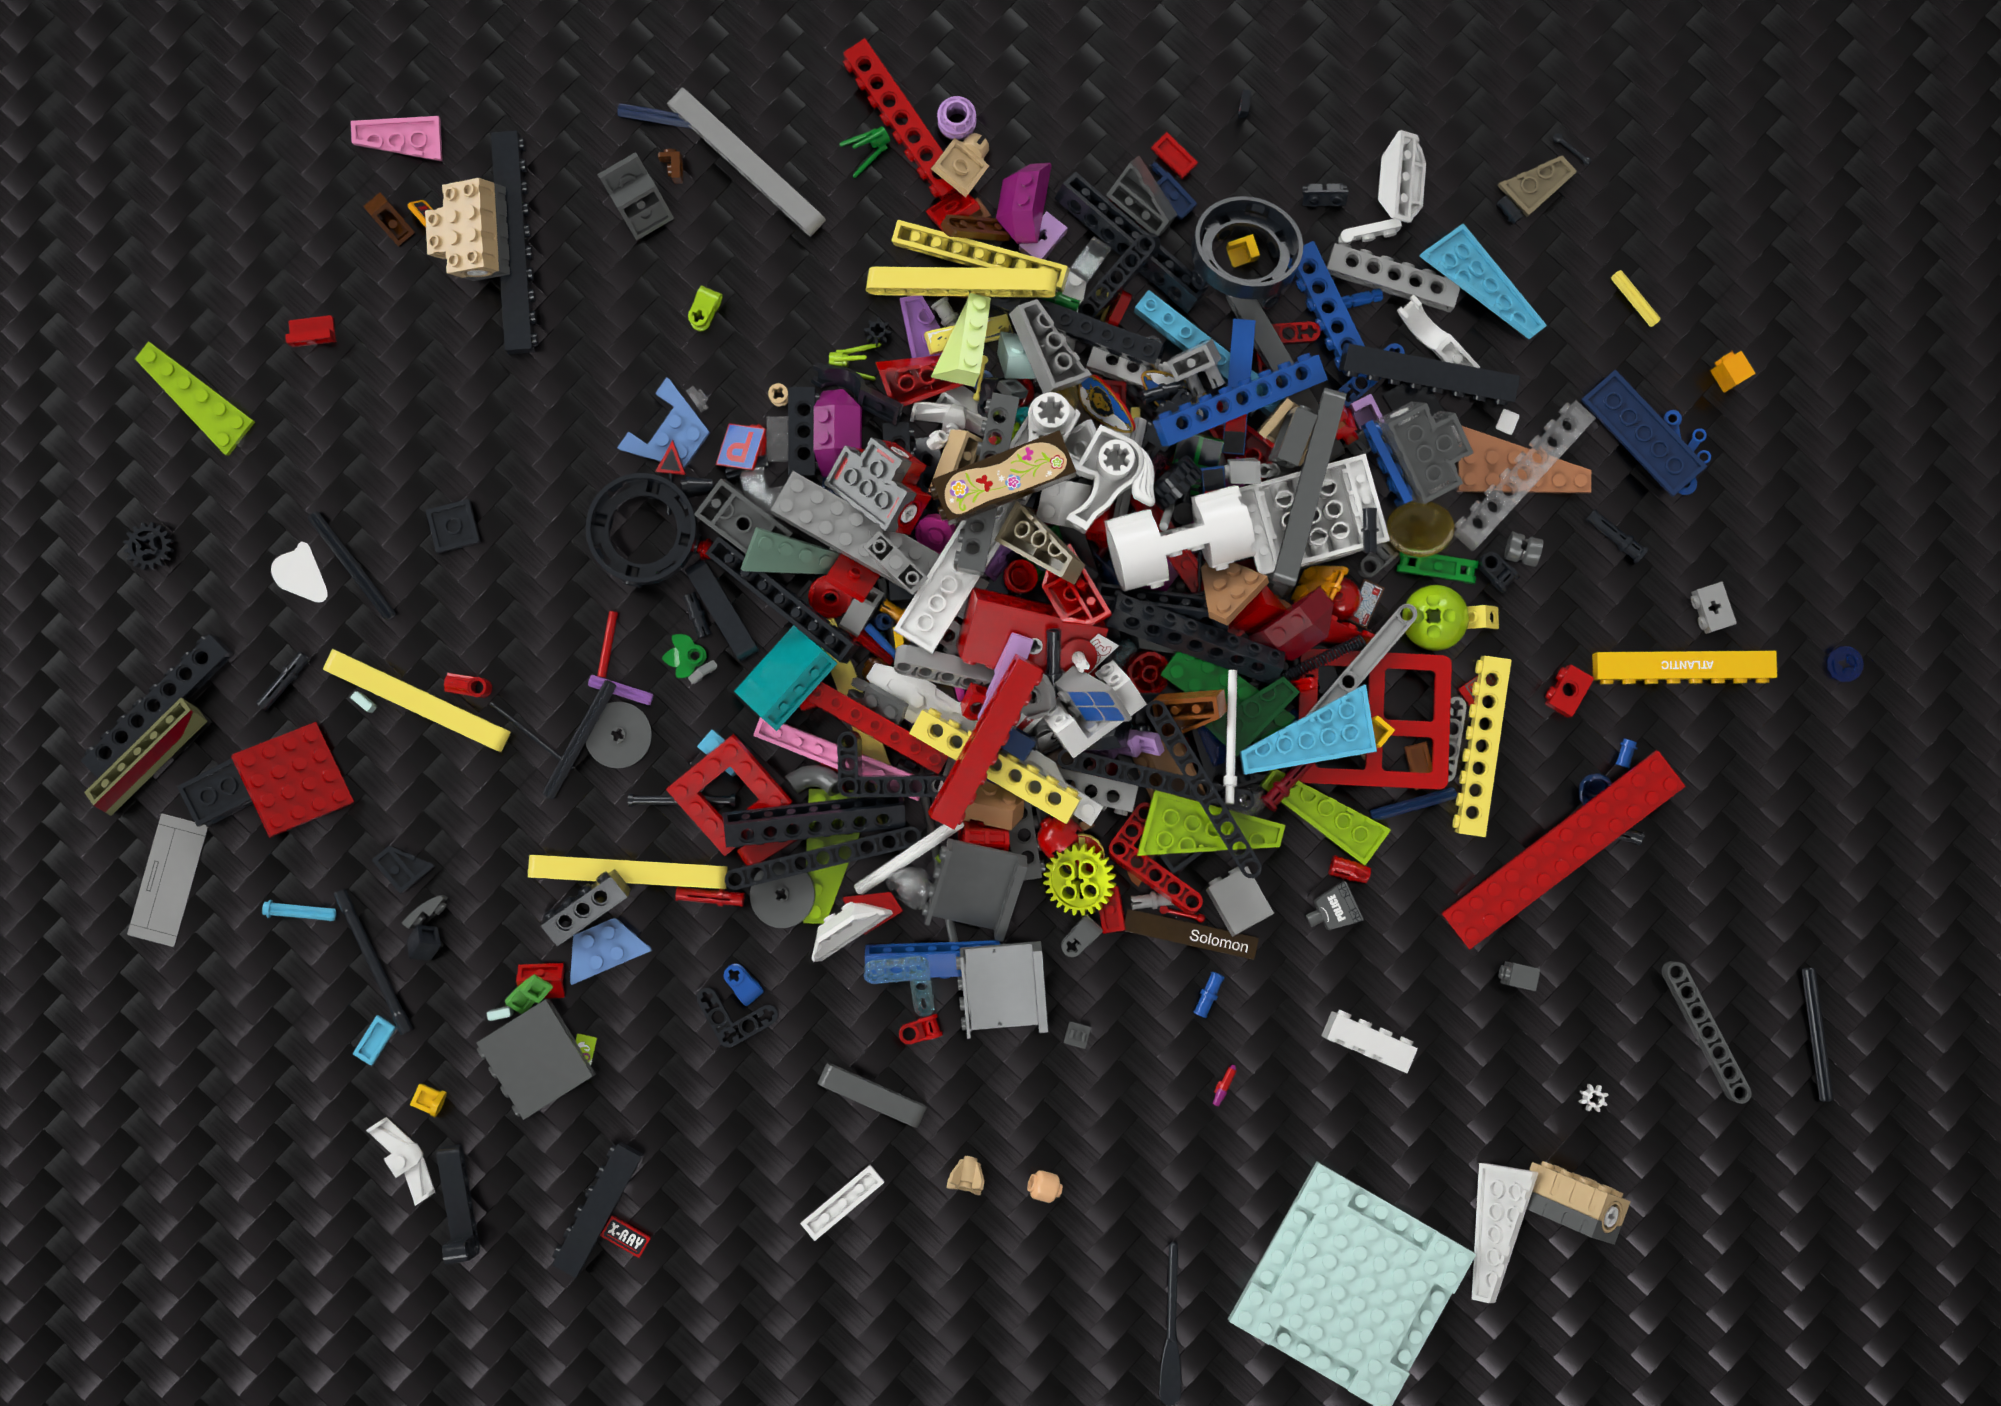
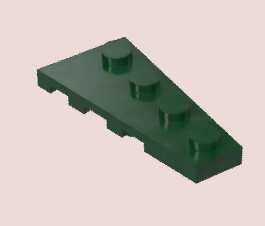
(1255, 713)

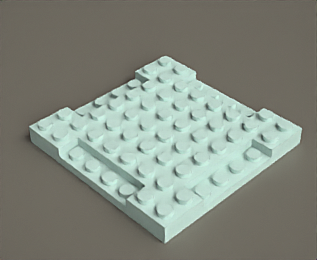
(1351, 1286)

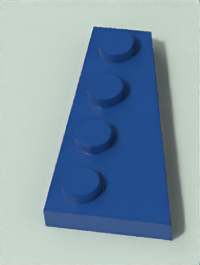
(1386, 464)

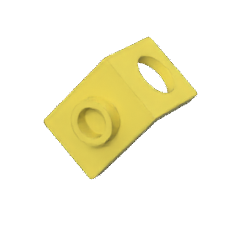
(1480, 617)

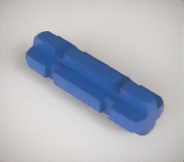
(1363, 298)

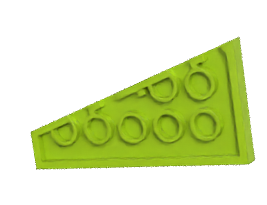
(1183, 827)
(827, 880)

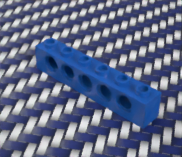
(1329, 296)

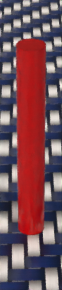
(607, 644)

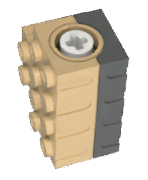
(470, 230)
(1577, 1202)

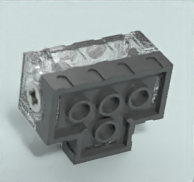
(1425, 448)

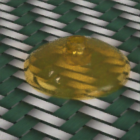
(1424, 521)

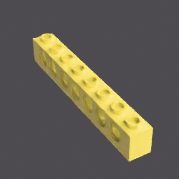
(969, 251)
(1491, 736)
(1062, 811)

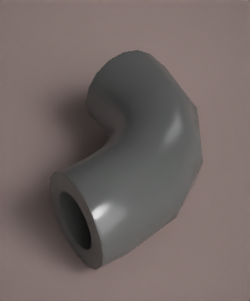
(814, 776)

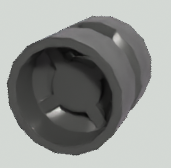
(1529, 554)

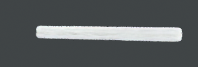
(905, 858)

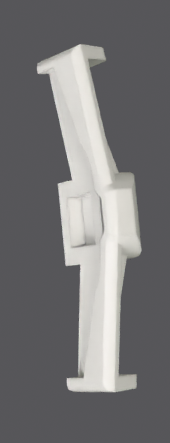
(949, 414)
(404, 1158)

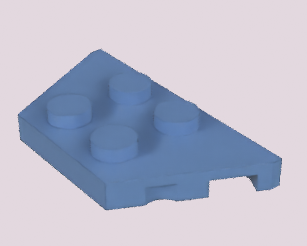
(603, 948)

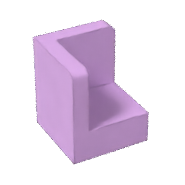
(1365, 410)

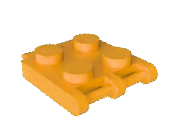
(1320, 575)

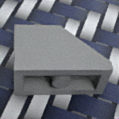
(1243, 471)

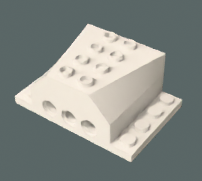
(1336, 521)

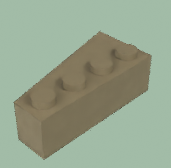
(1037, 542)

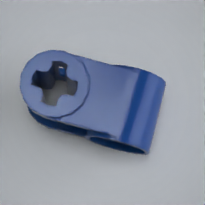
(745, 987)

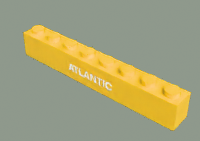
(1684, 666)

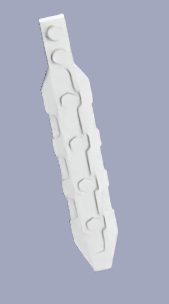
(924, 695)

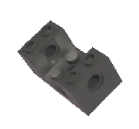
(727, 505)

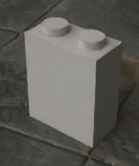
(1239, 901)

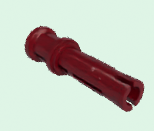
(1282, 788)

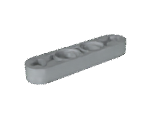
(1455, 740)

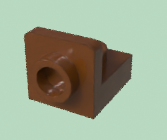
(675, 168)

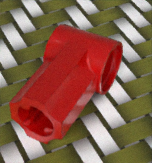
(466, 685)

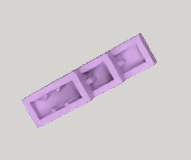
(1016, 645)
(1137, 742)

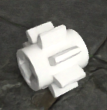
(1587, 1095)

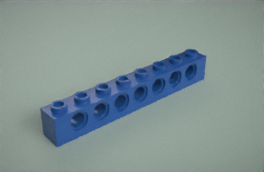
(1312, 374)

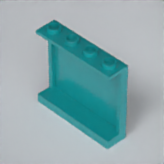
(785, 677)

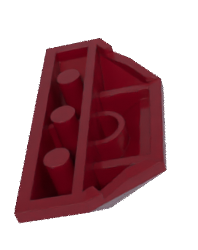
(1299, 626)

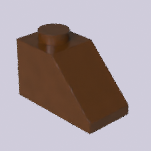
(389, 219)

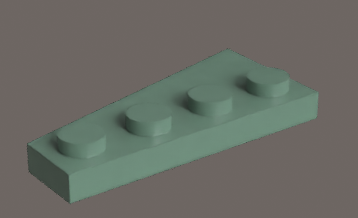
(785, 554)

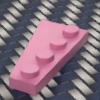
(401, 135)

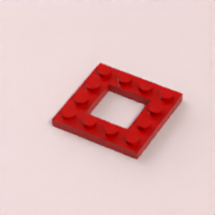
(728, 754)

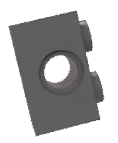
(1519, 975)

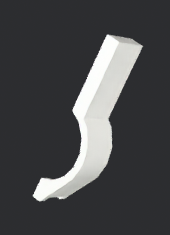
(1432, 336)

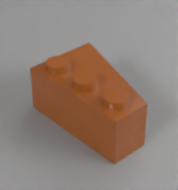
(1191, 709)

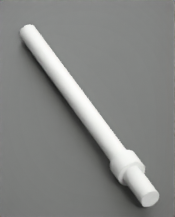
(1230, 779)

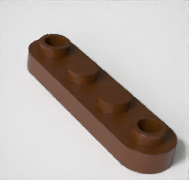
(974, 228)

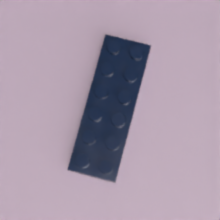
(1644, 433)

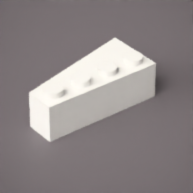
(1369, 1042)

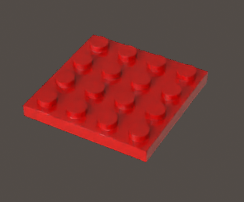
(292, 779)

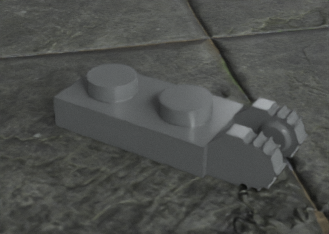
(878, 700)

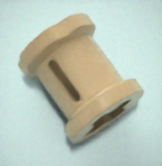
(778, 388)

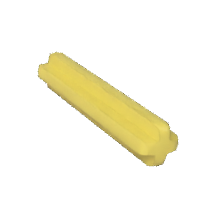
(1635, 298)

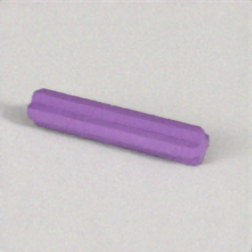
(623, 690)

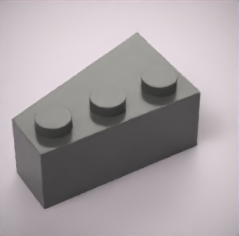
(1142, 198)

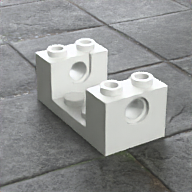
(1079, 734)

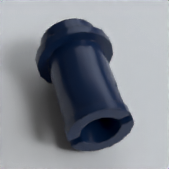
(881, 622)

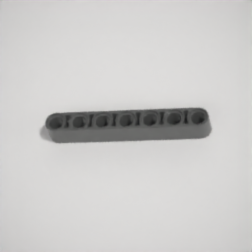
(1715, 1038)

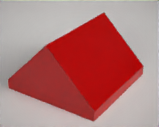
(1259, 611)

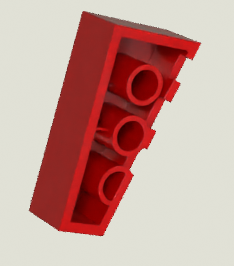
(911, 379)

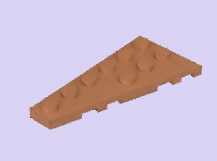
(1494, 455)

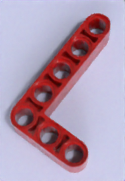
(1149, 865)

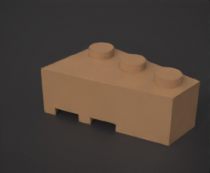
(995, 807)

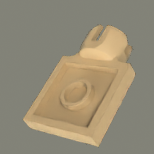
(963, 163)

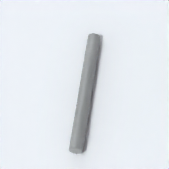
(1165, 520)

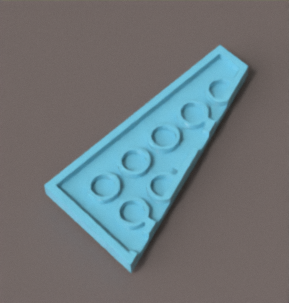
(1472, 269)
(1326, 734)

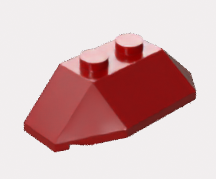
(1075, 603)

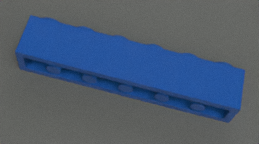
(940, 955)

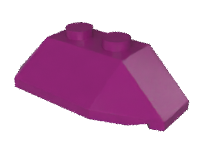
(1023, 202)
(835, 426)

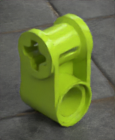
(705, 304)

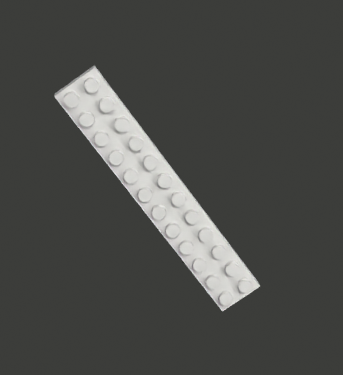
(946, 588)

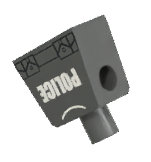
(1335, 908)

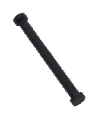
(669, 800)

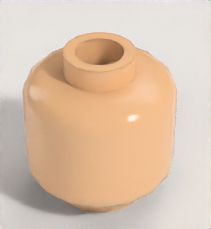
(1044, 1186)

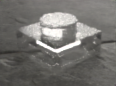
(698, 398)

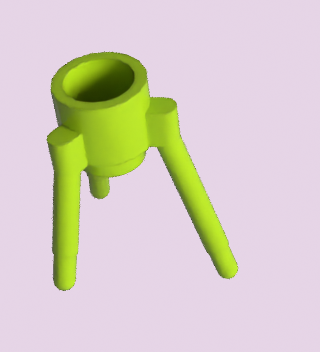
(841, 357)

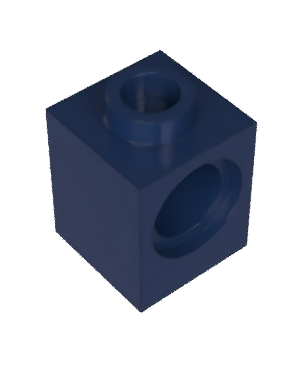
(1020, 743)

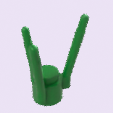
(876, 137)

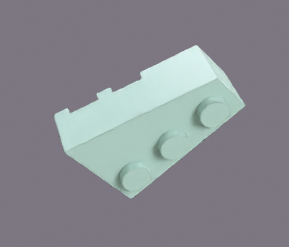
(1013, 357)

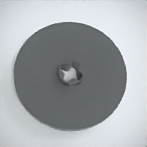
(624, 751)
(788, 911)

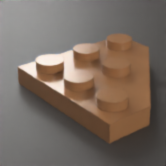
(1230, 590)

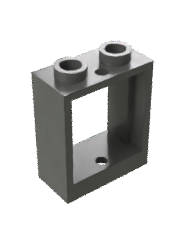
(1293, 437)

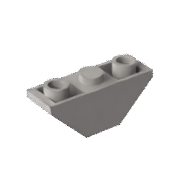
(894, 563)

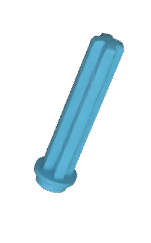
(287, 910)

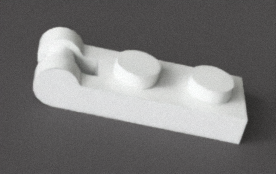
(1368, 232)

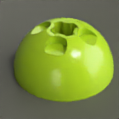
(1451, 617)

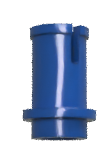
(1626, 753)

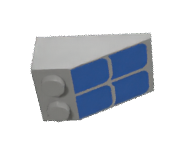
(1090, 697)

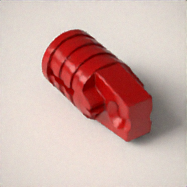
(1349, 870)

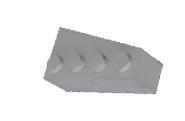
(1046, 349)

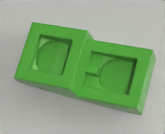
(528, 993)

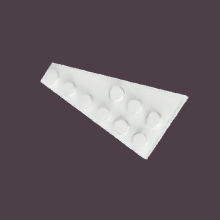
(1499, 1215)

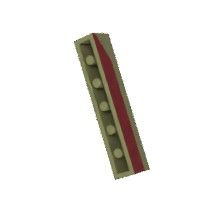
(145, 756)

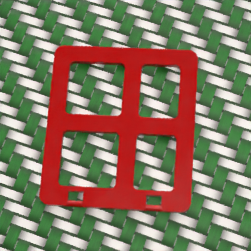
(1437, 729)

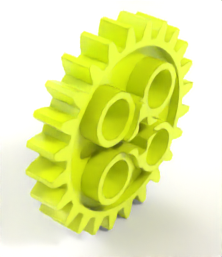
(1060, 880)

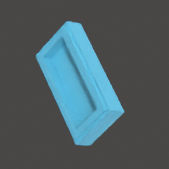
(374, 1040)

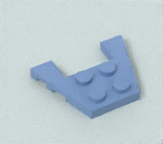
(680, 425)

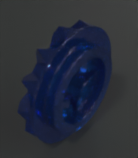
(1853, 658)

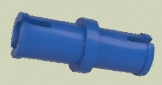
(1209, 994)

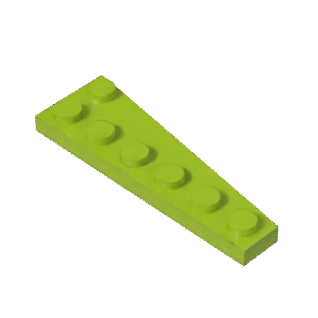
(209, 410)
(1339, 823)

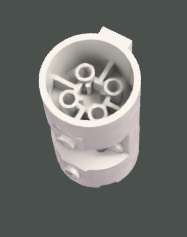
(1219, 529)

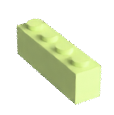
(964, 349)

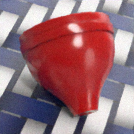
(1020, 576)

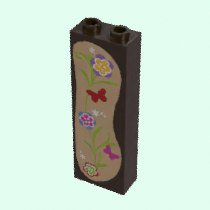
(1002, 478)

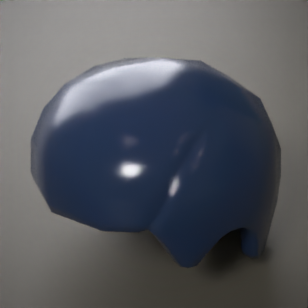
(1592, 786)

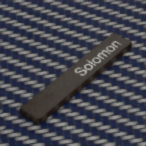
(1190, 934)

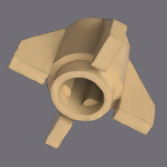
(967, 1176)

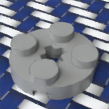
(1045, 700)

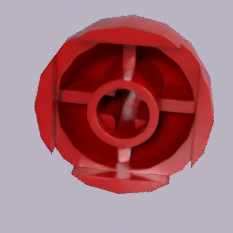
(1347, 600)
(1145, 671)
(1056, 835)

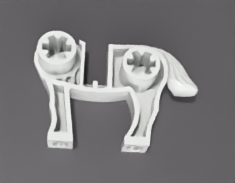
(1109, 460)

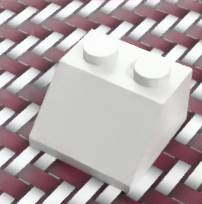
(1060, 500)

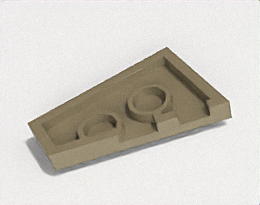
(1537, 185)

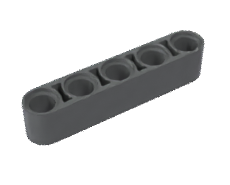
(872, 1095)

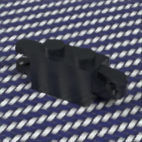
(1150, 432)

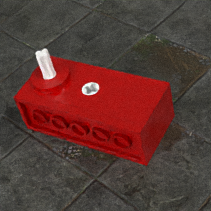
(994, 616)

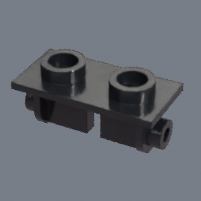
(1333, 195)

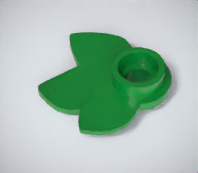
(682, 655)

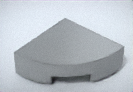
(697, 675)

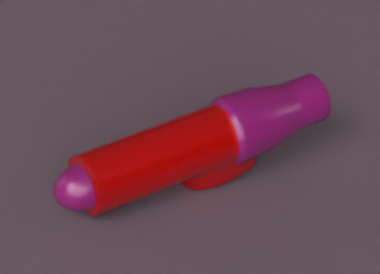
(1222, 1086)

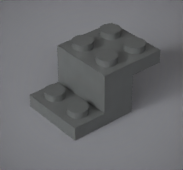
(636, 196)

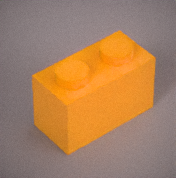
(1732, 370)

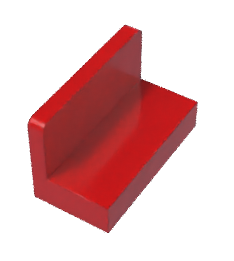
(311, 331)
(551, 972)

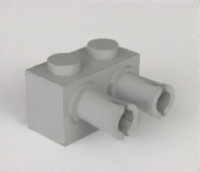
(1192, 361)

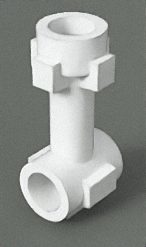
(938, 439)

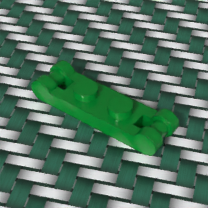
(1439, 567)

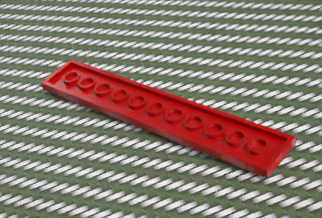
(1563, 849)

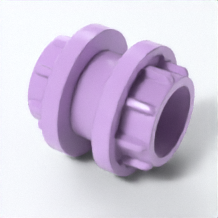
(953, 106)

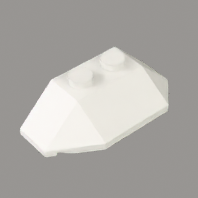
(1402, 177)
(845, 927)

